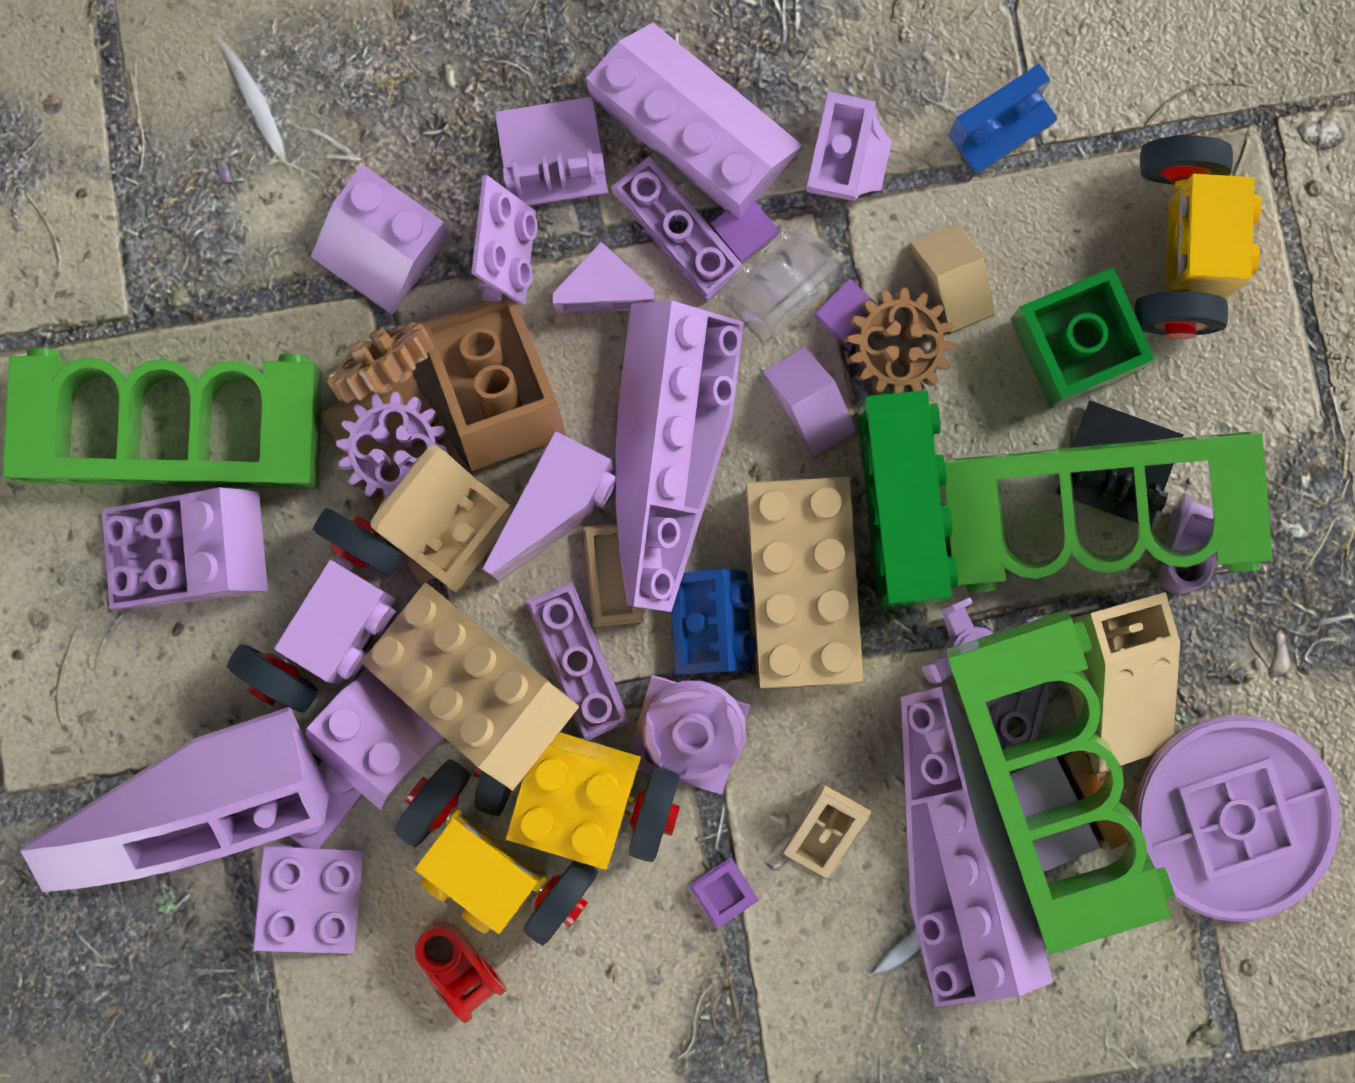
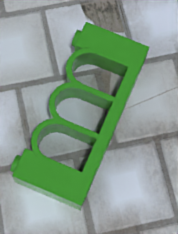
(41, 423)
(1238, 500)
(1093, 902)

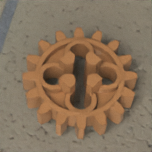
(881, 322)
(379, 362)

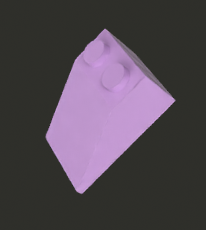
(554, 502)

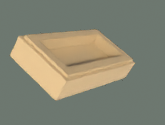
(606, 578)

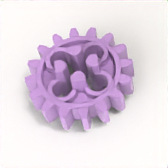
(374, 425)

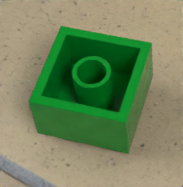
(1082, 337)

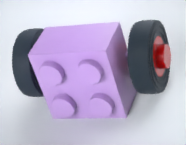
(332, 622)

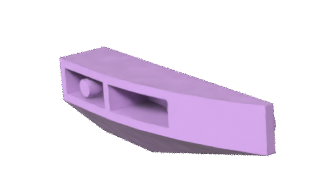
(669, 439)
(189, 808)
(963, 872)

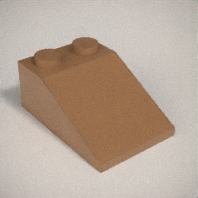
(493, 381)

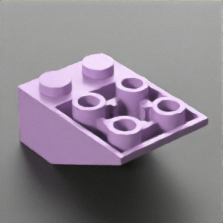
(185, 548)

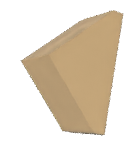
(955, 276)
(826, 831)

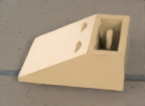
(1133, 677)

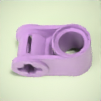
(1187, 529)

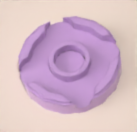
(694, 730)

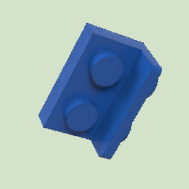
(1003, 120)
(713, 623)

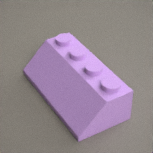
(691, 118)

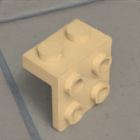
(442, 517)

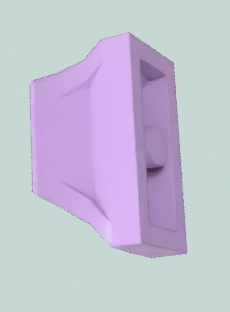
(849, 149)

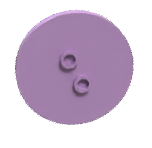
(1238, 817)

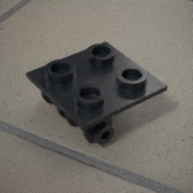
(1115, 488)

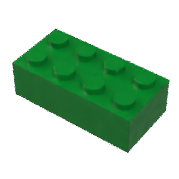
(905, 500)

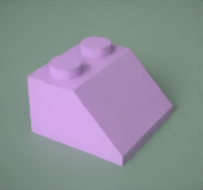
(378, 239)
(372, 738)

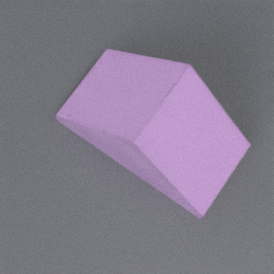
(601, 285)
(810, 401)

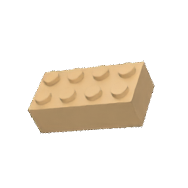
(803, 583)
(469, 686)

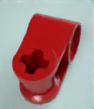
(458, 973)

